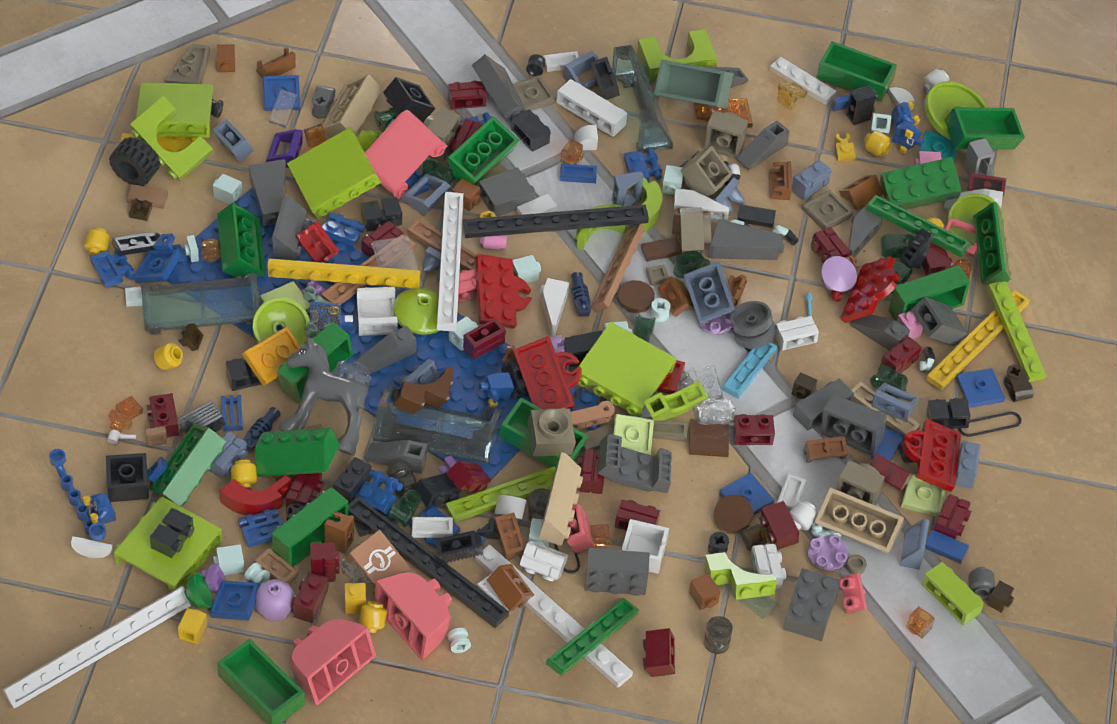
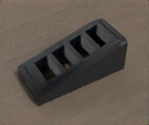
(917, 249)

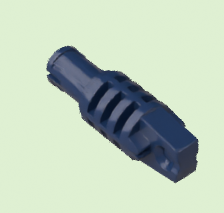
(580, 295)
(262, 425)

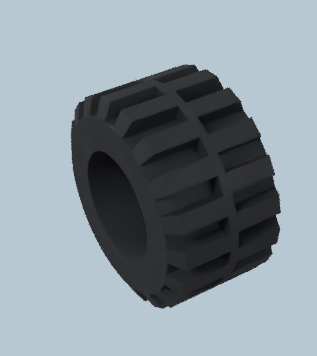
(134, 161)

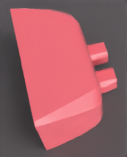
(415, 610)
(330, 657)

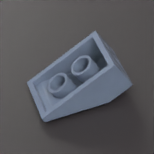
(709, 292)

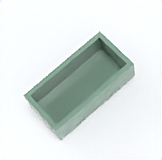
(693, 84)

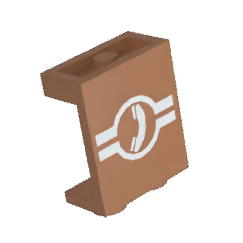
(377, 558)

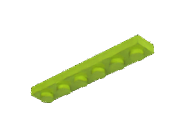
(1016, 331)
(487, 499)

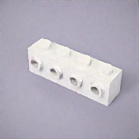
(591, 107)

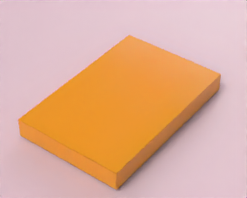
(270, 354)

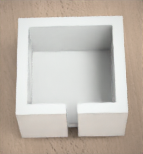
(647, 538)

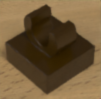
(140, 210)
(191, 337)
(754, 536)

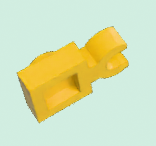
(844, 150)

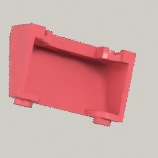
(402, 151)

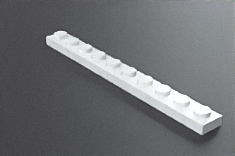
(450, 262)
(560, 621)
(96, 647)

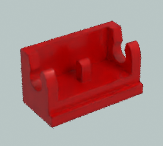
(317, 243)

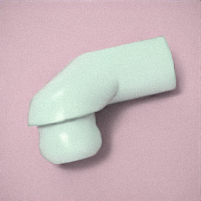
(818, 531)

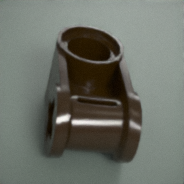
(1017, 384)

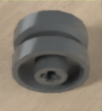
(752, 324)

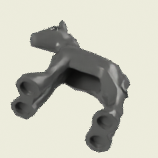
(328, 387)

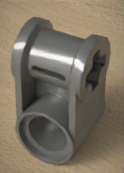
(322, 101)

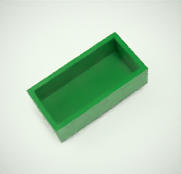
(855, 69)
(997, 125)
(921, 184)
(944, 286)
(337, 348)
(516, 432)
(294, 538)
(261, 683)

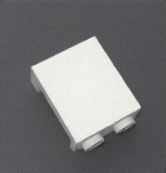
(376, 311)

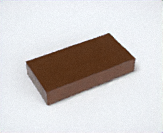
(661, 249)

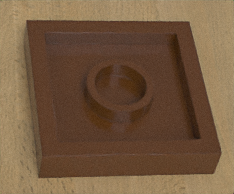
(708, 439)

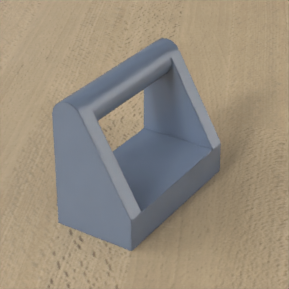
(580, 66)
(624, 182)
(425, 206)
(892, 405)
(915, 545)

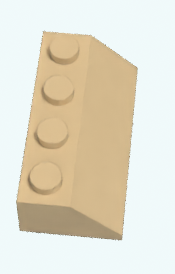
(352, 106)
(560, 501)
(859, 520)

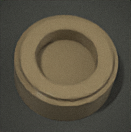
(856, 564)

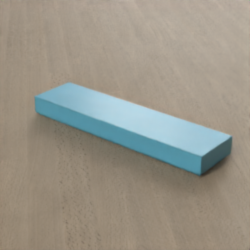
(748, 370)

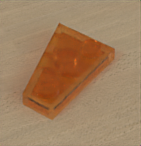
(738, 106)

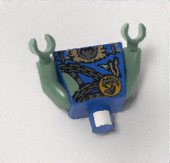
(323, 313)

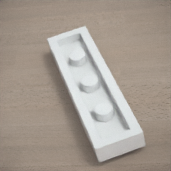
(793, 74)

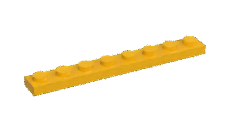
(344, 273)
(971, 346)

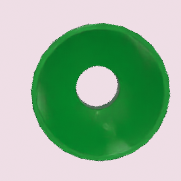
(198, 592)

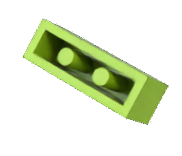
(952, 593)

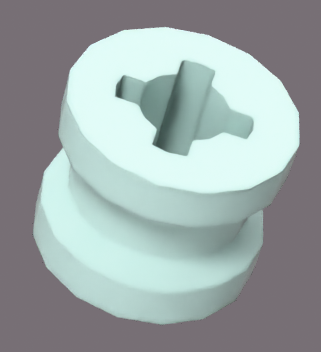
(660, 309)
(256, 574)
(459, 640)

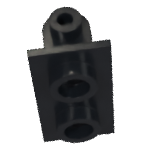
(516, 376)

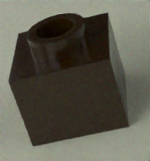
(804, 386)
(1001, 597)

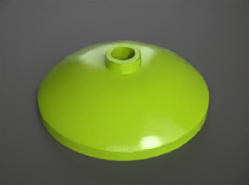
(965, 209)
(417, 310)
(281, 313)

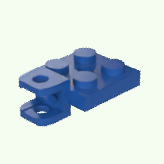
(159, 262)

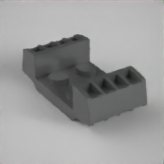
(634, 467)

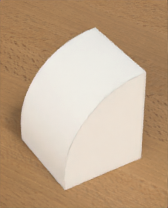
(587, 137)
(510, 504)

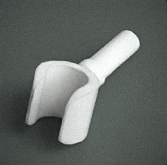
(115, 435)

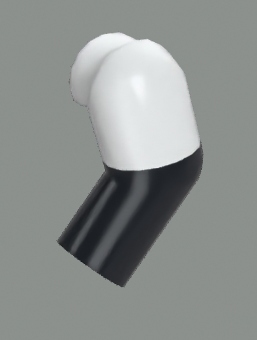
(734, 168)

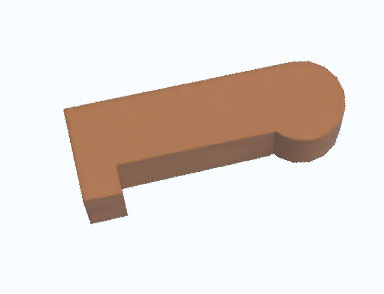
(593, 415)

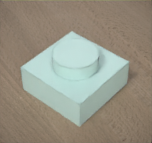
(191, 248)

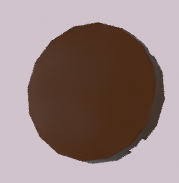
(635, 296)
(733, 514)

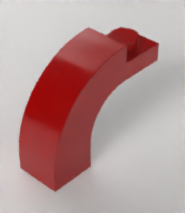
(252, 502)

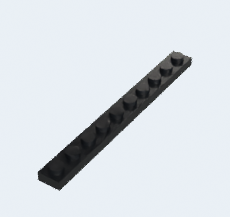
(555, 221)
(429, 563)

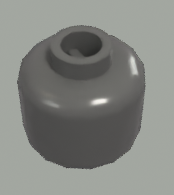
(981, 581)

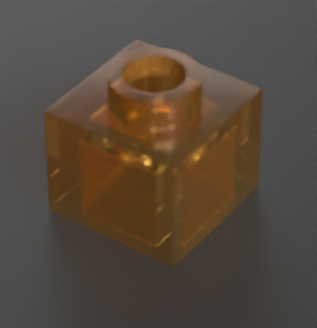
(572, 153)
(920, 622)

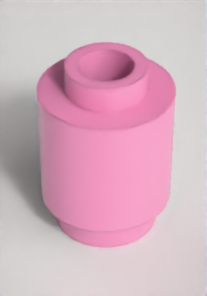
(494, 242)

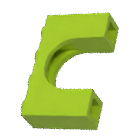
(699, 45)
(180, 162)

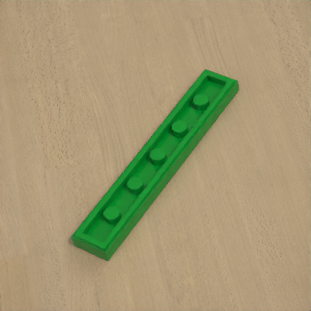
(914, 223)
(592, 636)

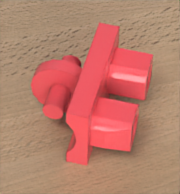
(853, 593)

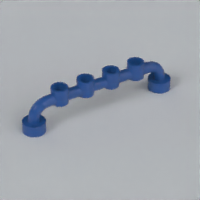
(97, 530)

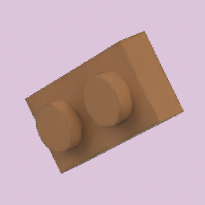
(276, 566)

